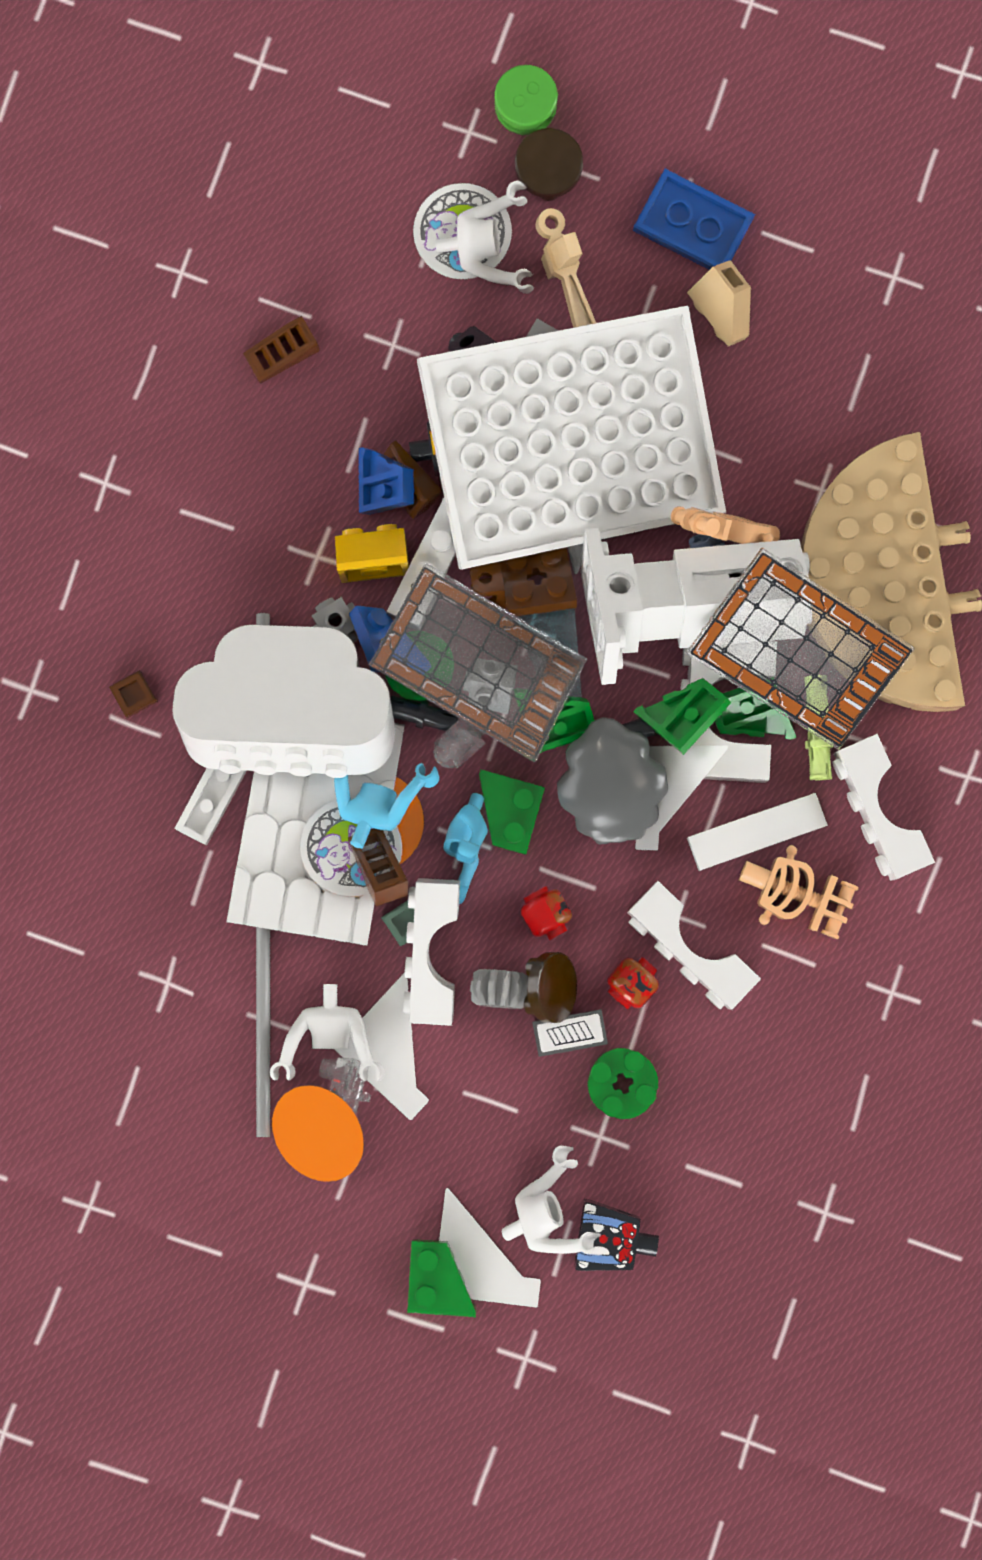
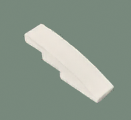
(757, 831)

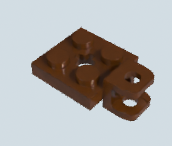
(522, 597)

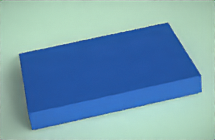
(693, 221)

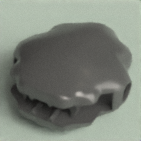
(612, 783)

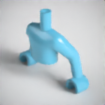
(377, 805)
(465, 839)

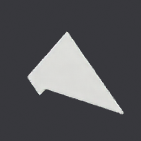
(683, 777)
(392, 1047)
(482, 1264)

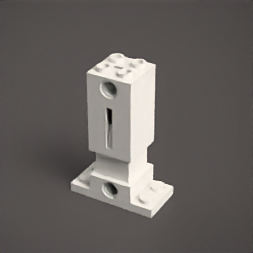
(662, 597)

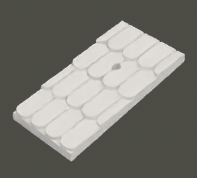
(270, 879)

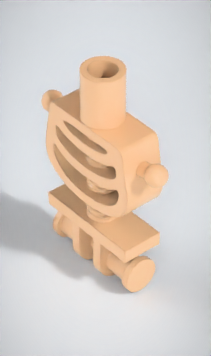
(724, 526)
(766, 880)

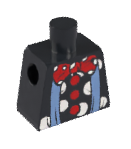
(618, 1235)

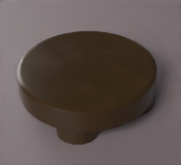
(549, 163)
(550, 987)

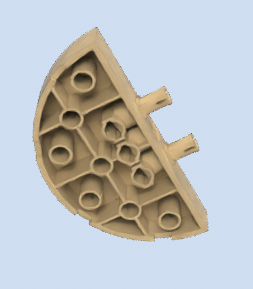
(880, 553)

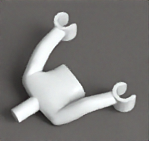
(480, 239)
(329, 1029)
(541, 1213)

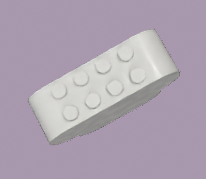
(285, 705)

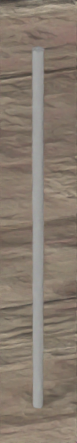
(262, 1010)

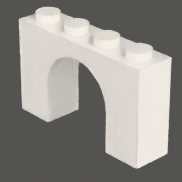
(742, 760)

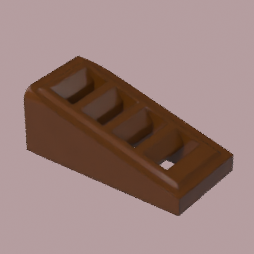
(274, 340)
(424, 487)
(385, 886)

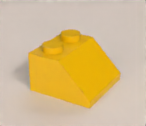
(371, 554)

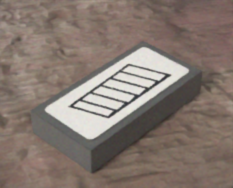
(573, 1033)

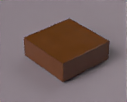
(133, 694)

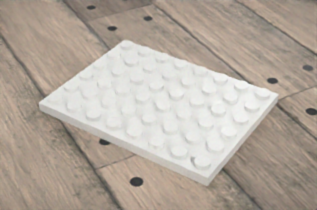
(570, 435)

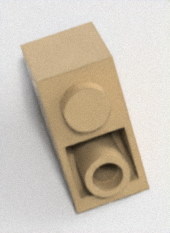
(725, 302)

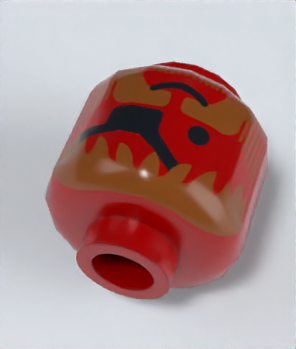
(546, 913)
(633, 982)

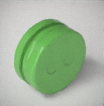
(525, 99)

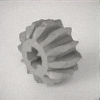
(499, 988)

